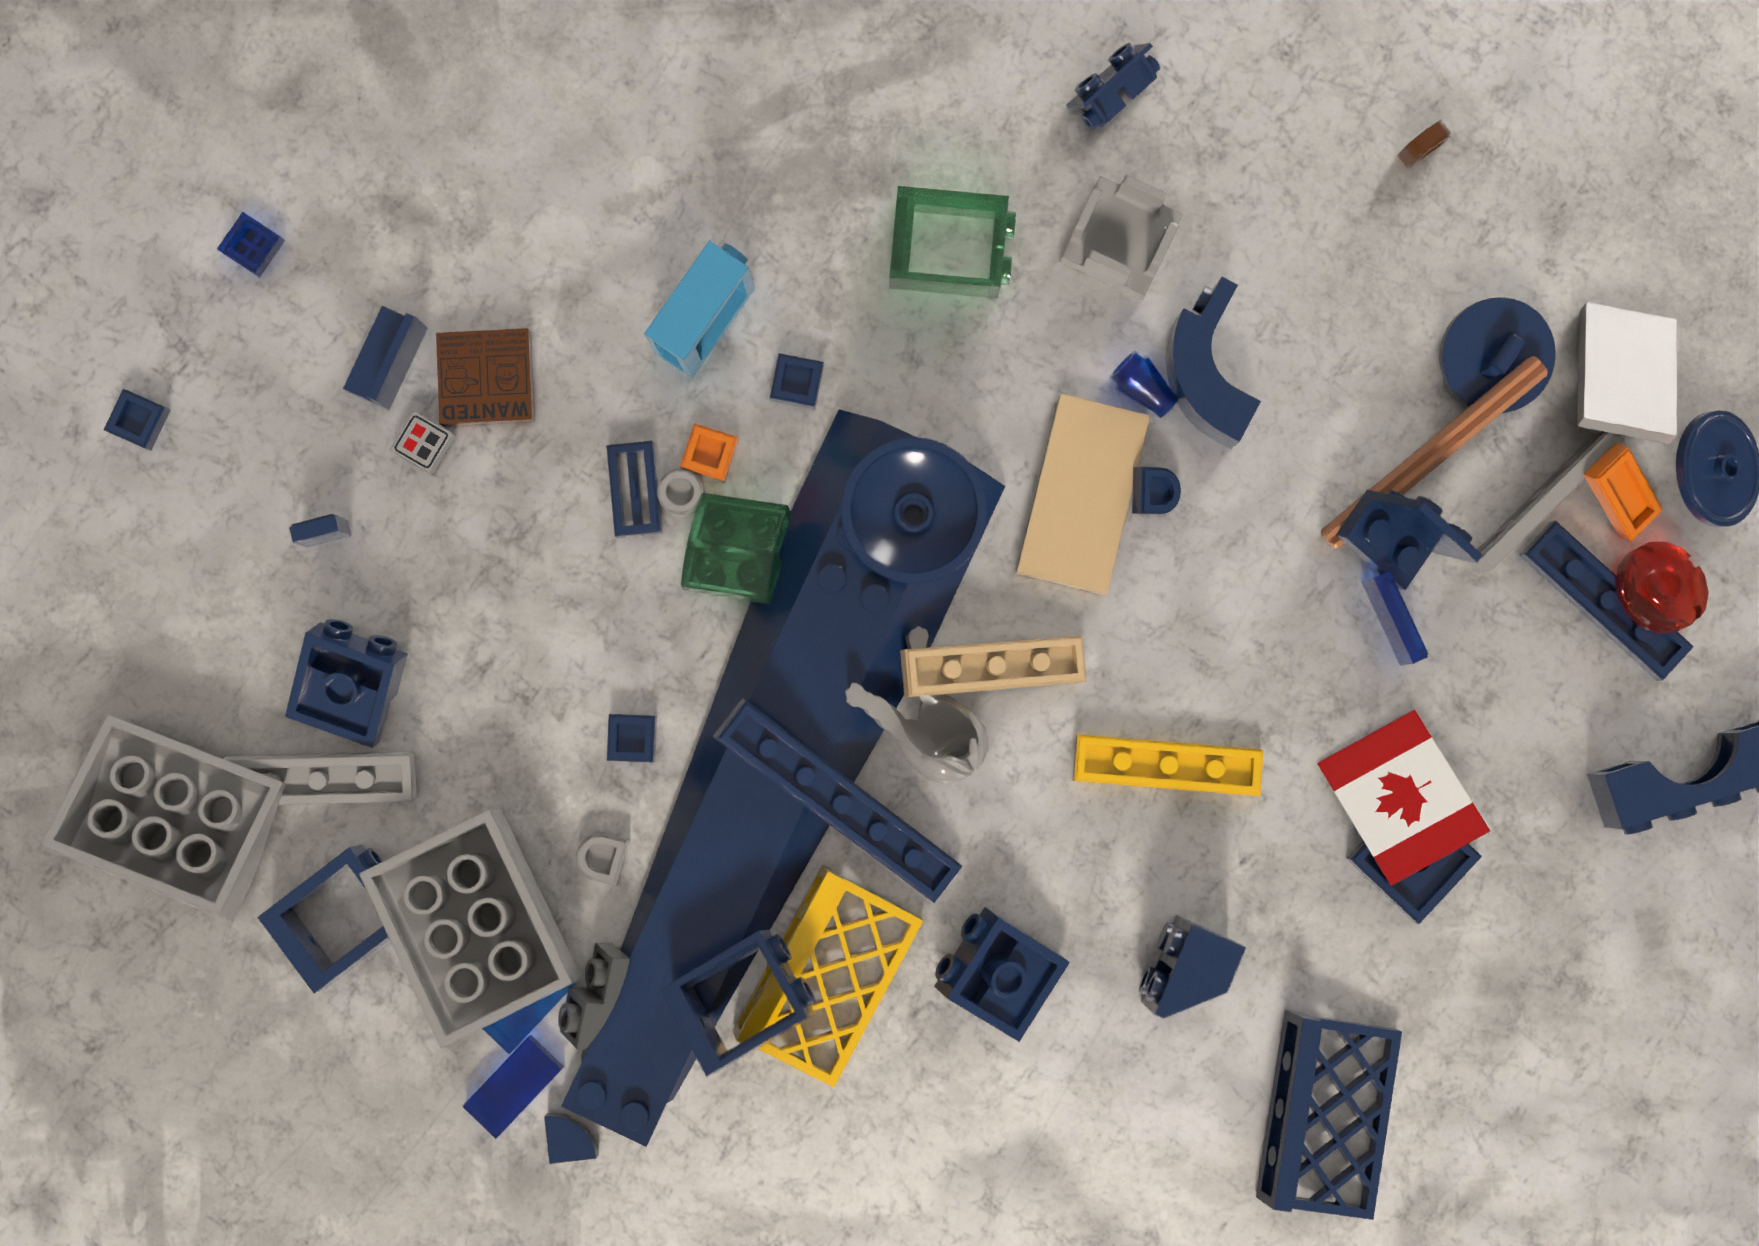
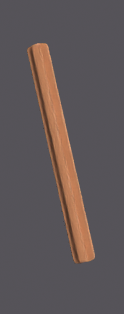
(1450, 437)

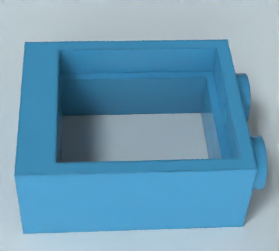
(701, 308)

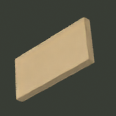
(1083, 494)

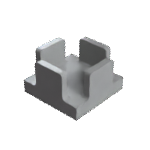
(1122, 234)

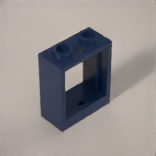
(296, 939)
(696, 1022)

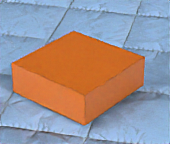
(709, 452)

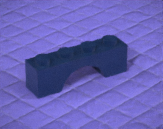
(1637, 792)

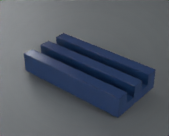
(638, 527)

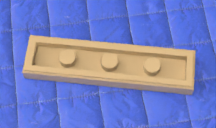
(992, 666)

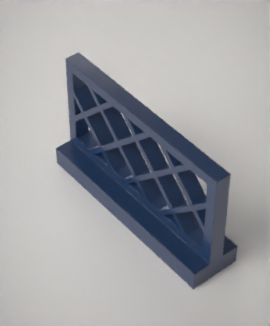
(1291, 1119)

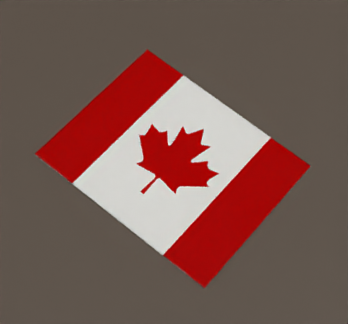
(1403, 797)

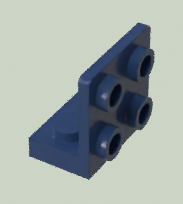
(1401, 533)

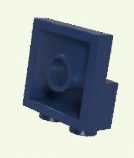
(345, 682)
(999, 973)

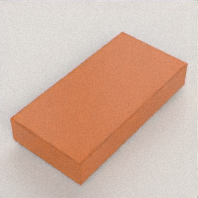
(1623, 491)

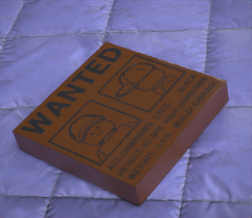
(485, 377)

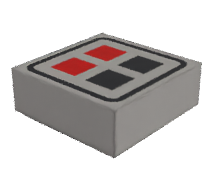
(423, 442)

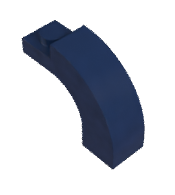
(1203, 393)

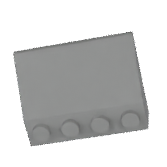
(167, 817)
(470, 926)

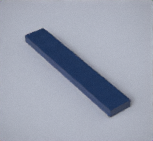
(837, 800)

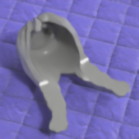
(945, 739)

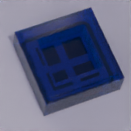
(251, 244)

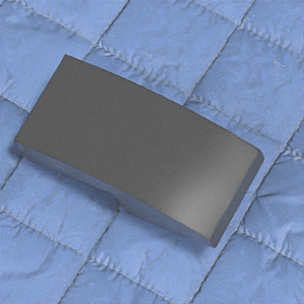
(590, 1007)

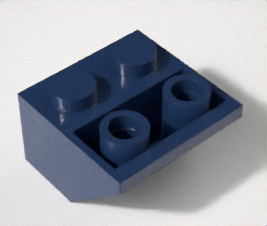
(1190, 968)

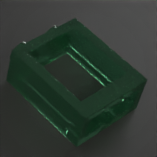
(956, 204)

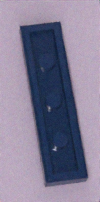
(1594, 593)

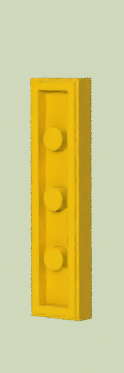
(1168, 765)

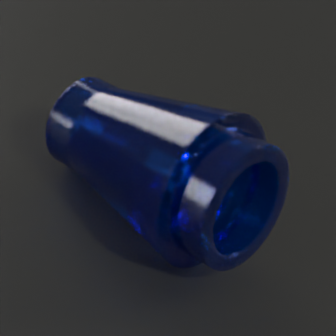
(1144, 384)

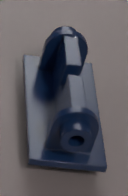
(1127, 71)

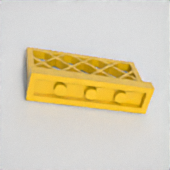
(801, 939)

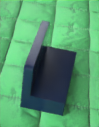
(385, 357)

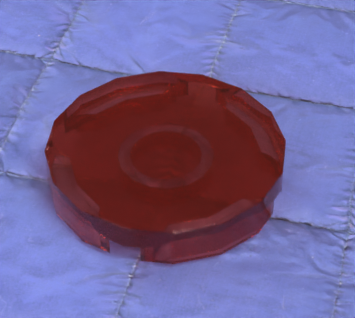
(1661, 587)

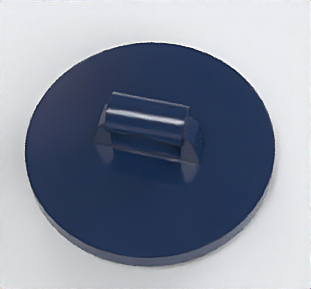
(1489, 343)
(1718, 468)

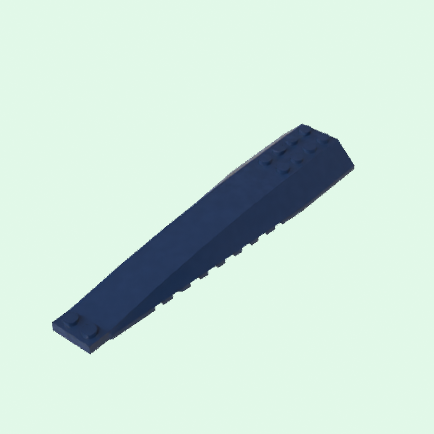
(733, 832)

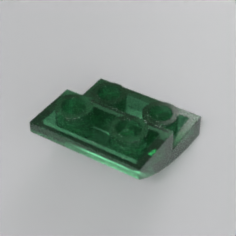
(735, 548)

